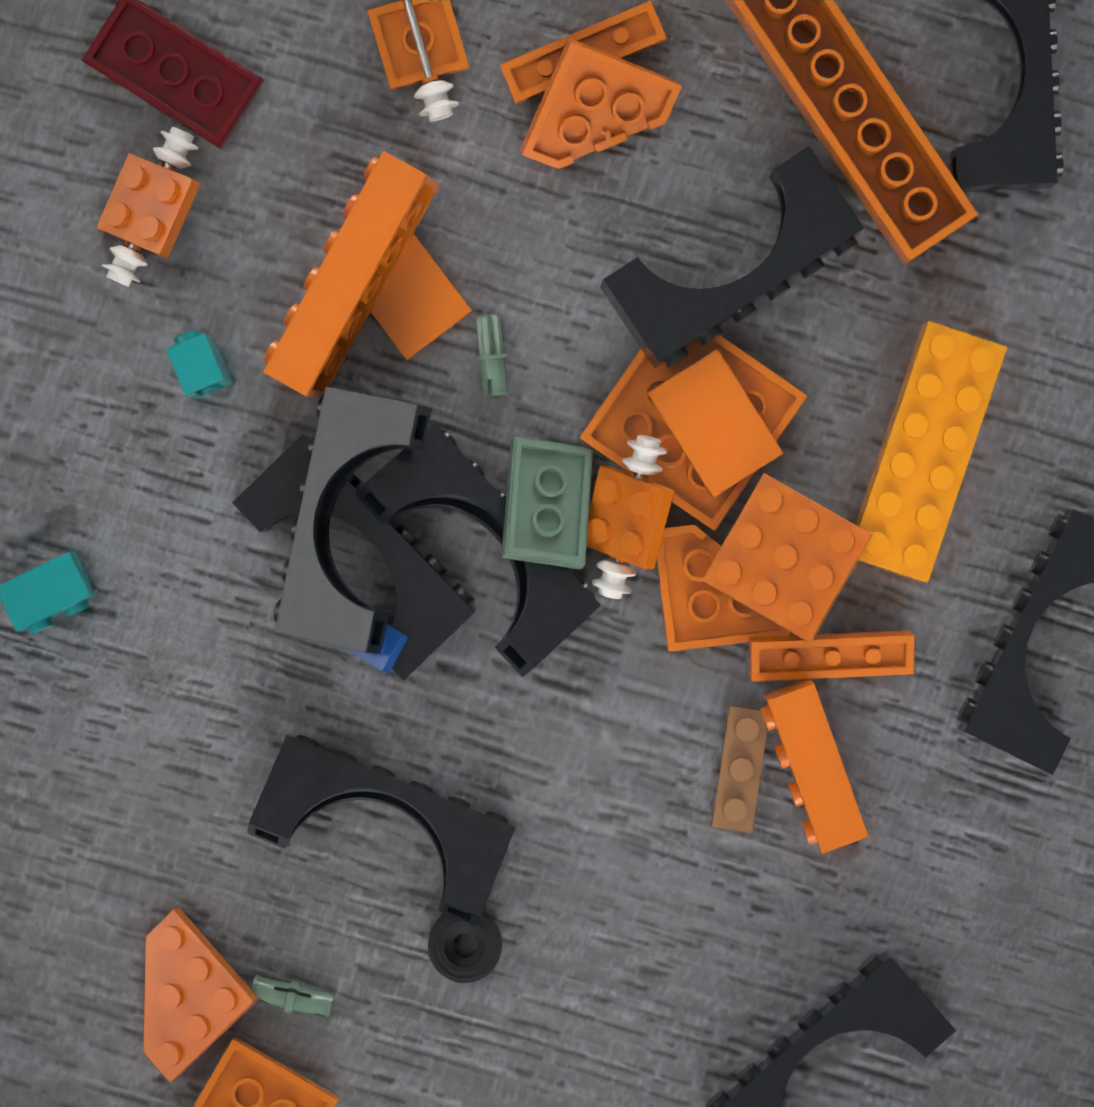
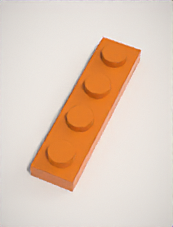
(618, 35)
(831, 656)

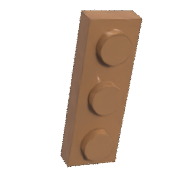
(740, 770)

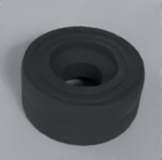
(459, 967)

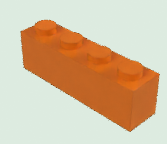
(815, 766)

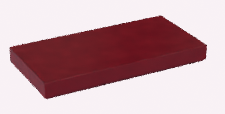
(173, 70)

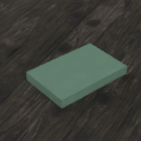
(547, 503)

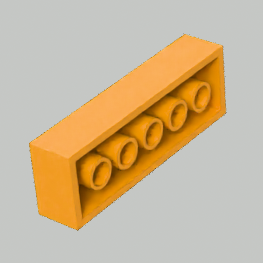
(927, 449)

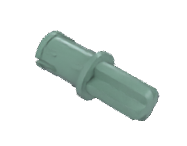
(491, 355)

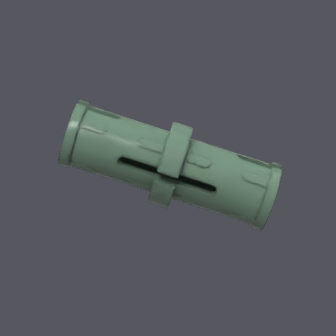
(293, 996)

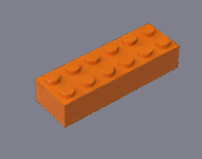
(350, 276)

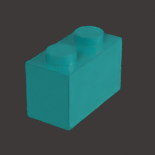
(198, 364)
(46, 592)

